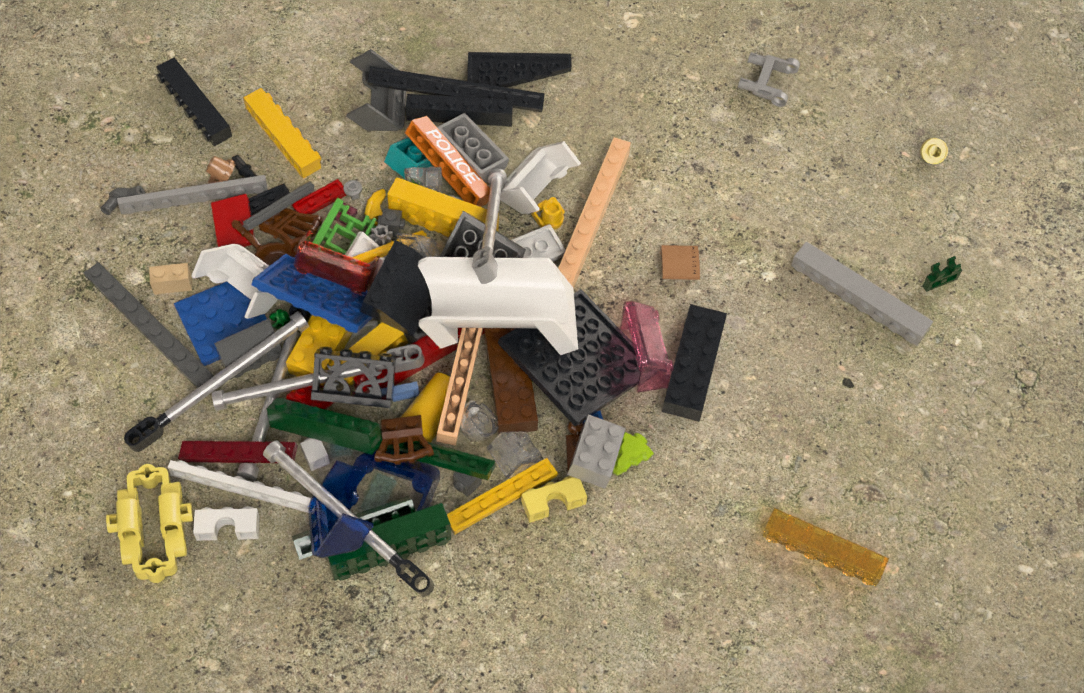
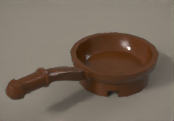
(267, 253)

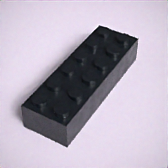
(694, 363)

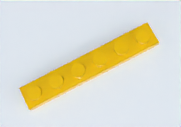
(501, 495)

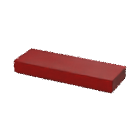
(320, 198)

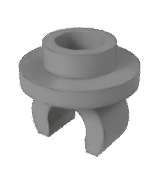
(353, 189)

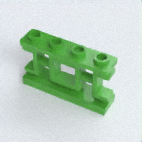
(327, 234)

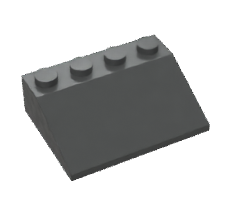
(468, 239)

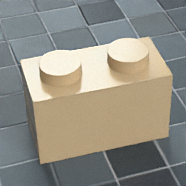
(170, 278)

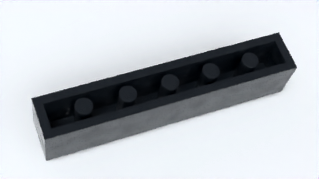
(194, 102)
(445, 108)

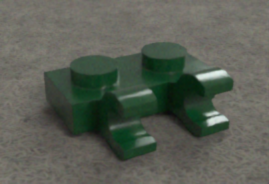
(940, 278)

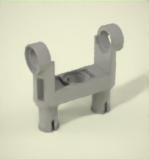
(768, 64)

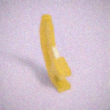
(373, 205)

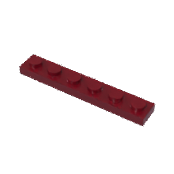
(229, 451)

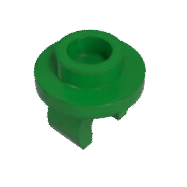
(282, 318)

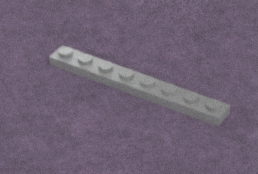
(192, 194)

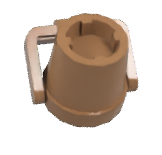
(219, 169)

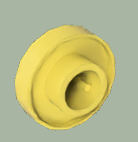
(934, 151)

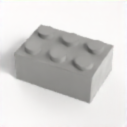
(596, 451)

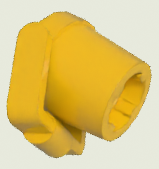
(551, 213)

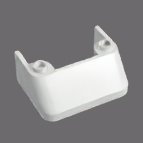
(535, 174)
(237, 267)

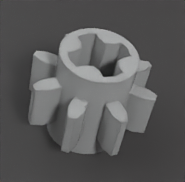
(381, 235)

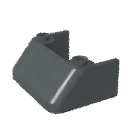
(387, 104)

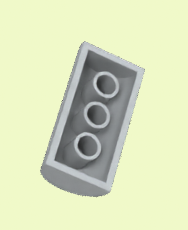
(474, 145)

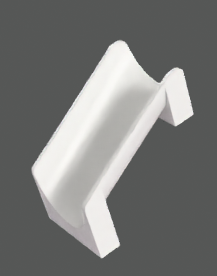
(521, 296)

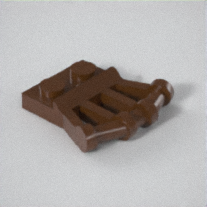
(282, 223)
(400, 431)

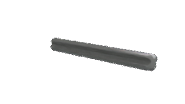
(278, 206)

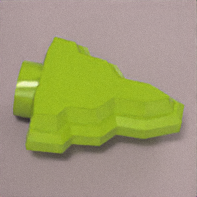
(631, 452)

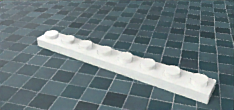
(239, 485)

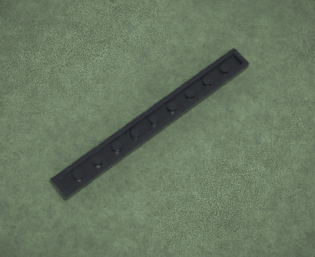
(451, 87)

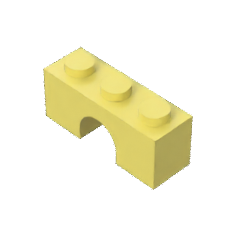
(568, 490)

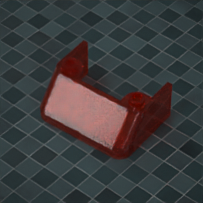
(334, 265)

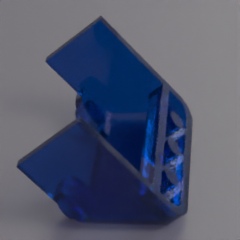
(423, 475)
(328, 532)

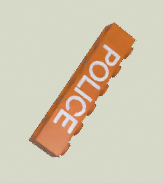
(453, 165)

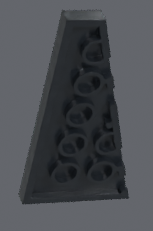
(515, 68)

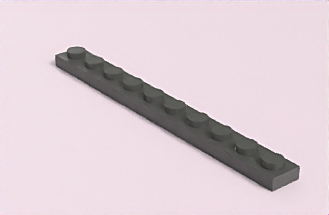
(148, 325)

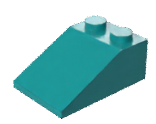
(405, 155)

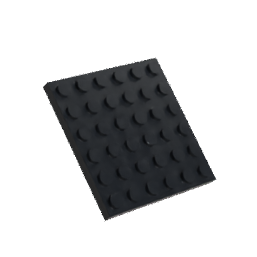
(584, 378)

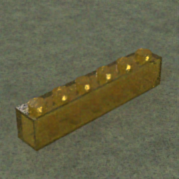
(825, 547)

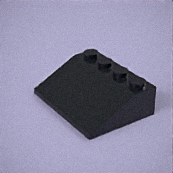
(398, 291)

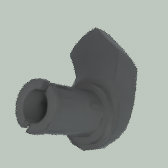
(112, 202)

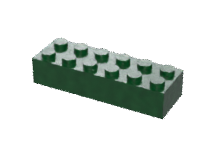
(404, 535)

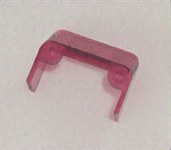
(648, 345)

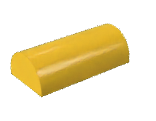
(430, 405)

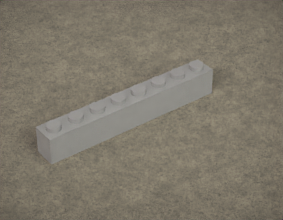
(861, 293)

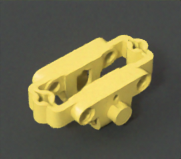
(130, 525)

